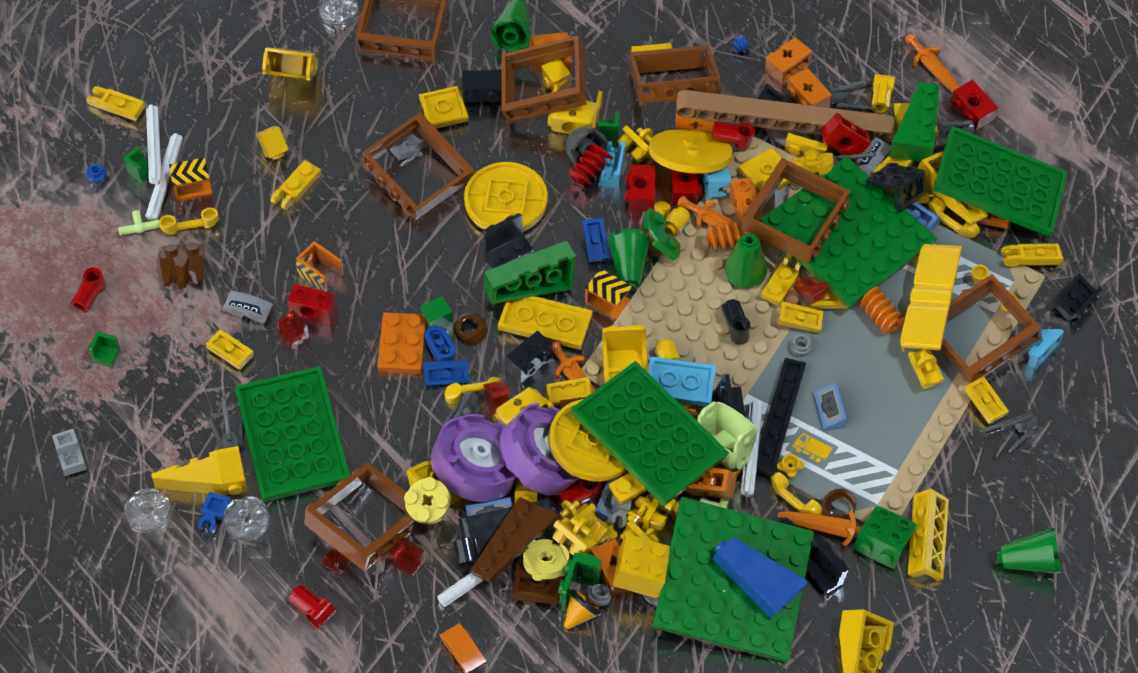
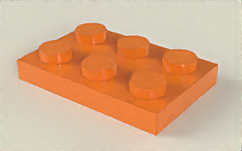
(402, 343)

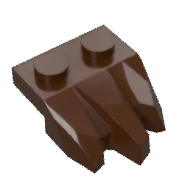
(182, 264)
(530, 590)

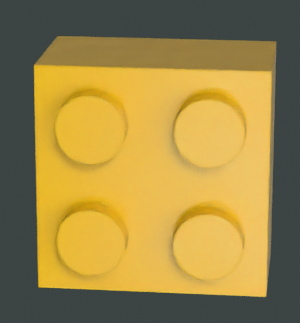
(641, 566)

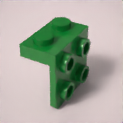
(884, 536)
(580, 569)

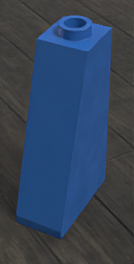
(758, 576)

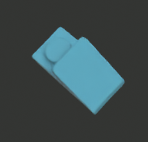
(1043, 347)

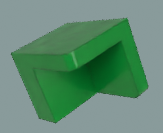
(610, 128)
(137, 164)
(437, 313)
(104, 349)

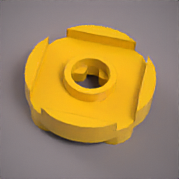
(815, 162)

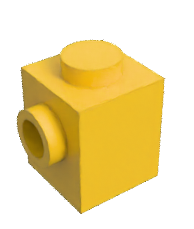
(556, 73)
(272, 142)

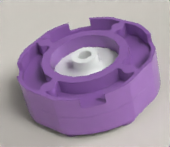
(528, 453)
(471, 460)

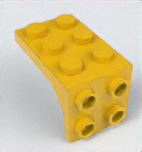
(622, 347)

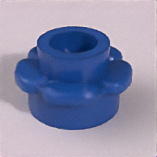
(740, 44)
(96, 177)

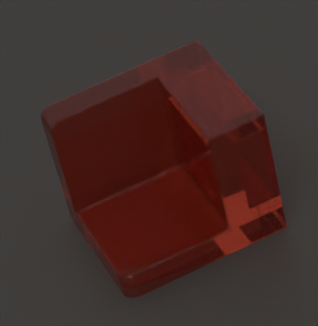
(809, 290)
(292, 329)
(496, 394)
(406, 556)
(335, 561)

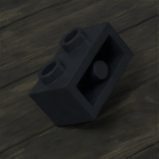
(482, 86)
(529, 356)

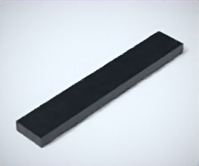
(779, 416)

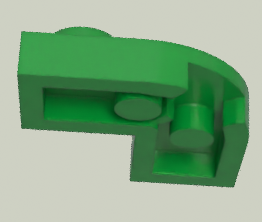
(665, 243)

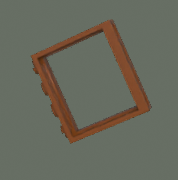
(397, 45)
(673, 60)
(550, 102)
(438, 143)
(809, 181)
(1031, 333)
(360, 556)

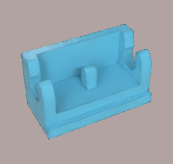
(612, 173)
(713, 181)

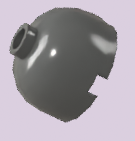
(580, 140)

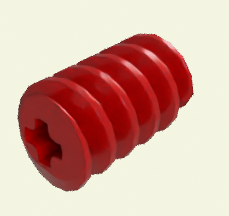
(589, 165)

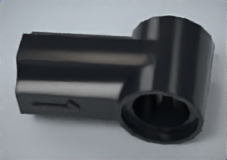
(736, 321)

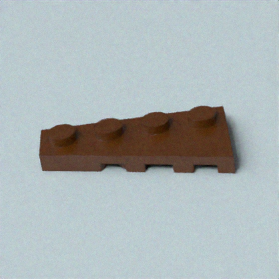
(513, 536)

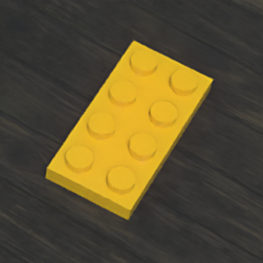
(551, 318)

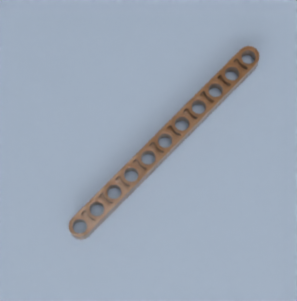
(776, 114)

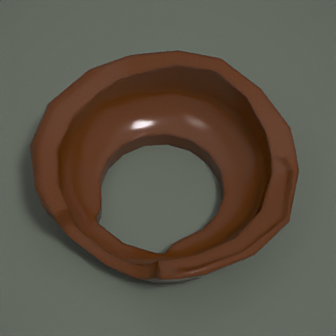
(472, 337)
(835, 494)

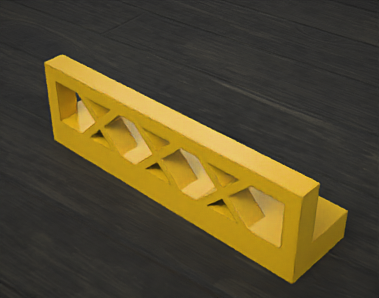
(921, 542)

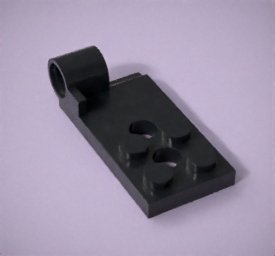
(479, 530)

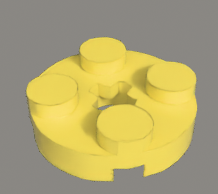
(440, 503)
(542, 569)

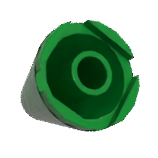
(512, 27)
(629, 254)
(746, 263)
(1032, 553)

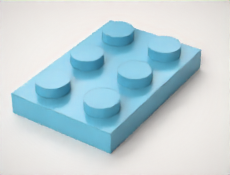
(684, 380)

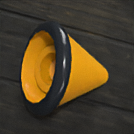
(579, 610)

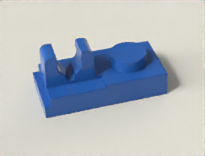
(595, 240)
(446, 372)

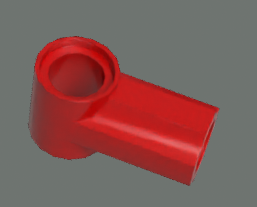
(739, 135)
(89, 290)
(580, 492)
(316, 609)

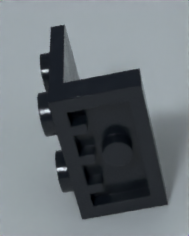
(907, 183)
(505, 241)
(729, 395)

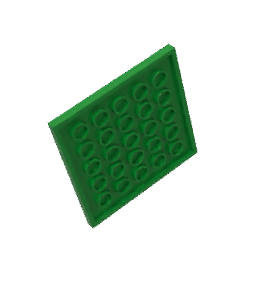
(865, 245)
(705, 601)

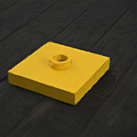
(444, 107)
(761, 167)

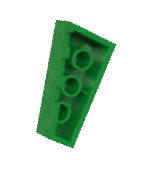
(917, 129)
(532, 275)

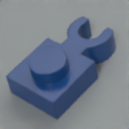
(213, 510)

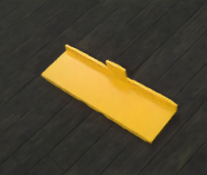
(930, 297)

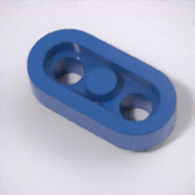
(443, 347)

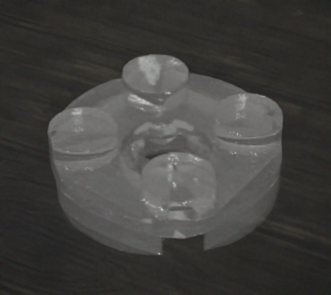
(341, 17)
(147, 522)
(246, 530)

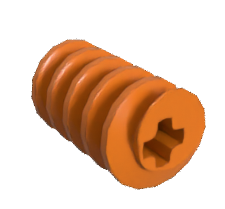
(724, 236)
(881, 311)

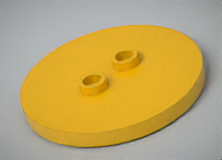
(690, 151)
(505, 191)
(579, 450)

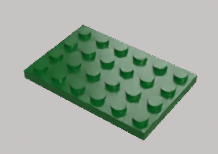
(1000, 181)
(649, 433)
(292, 434)

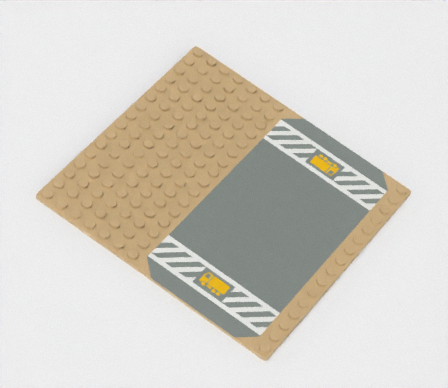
(891, 421)

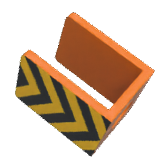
(190, 179)
(322, 255)
(607, 294)

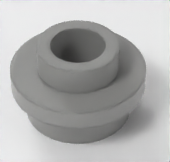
(801, 340)
(599, 595)

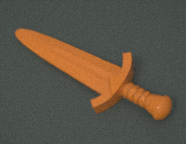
(928, 58)
(707, 214)
(568, 366)
(831, 525)

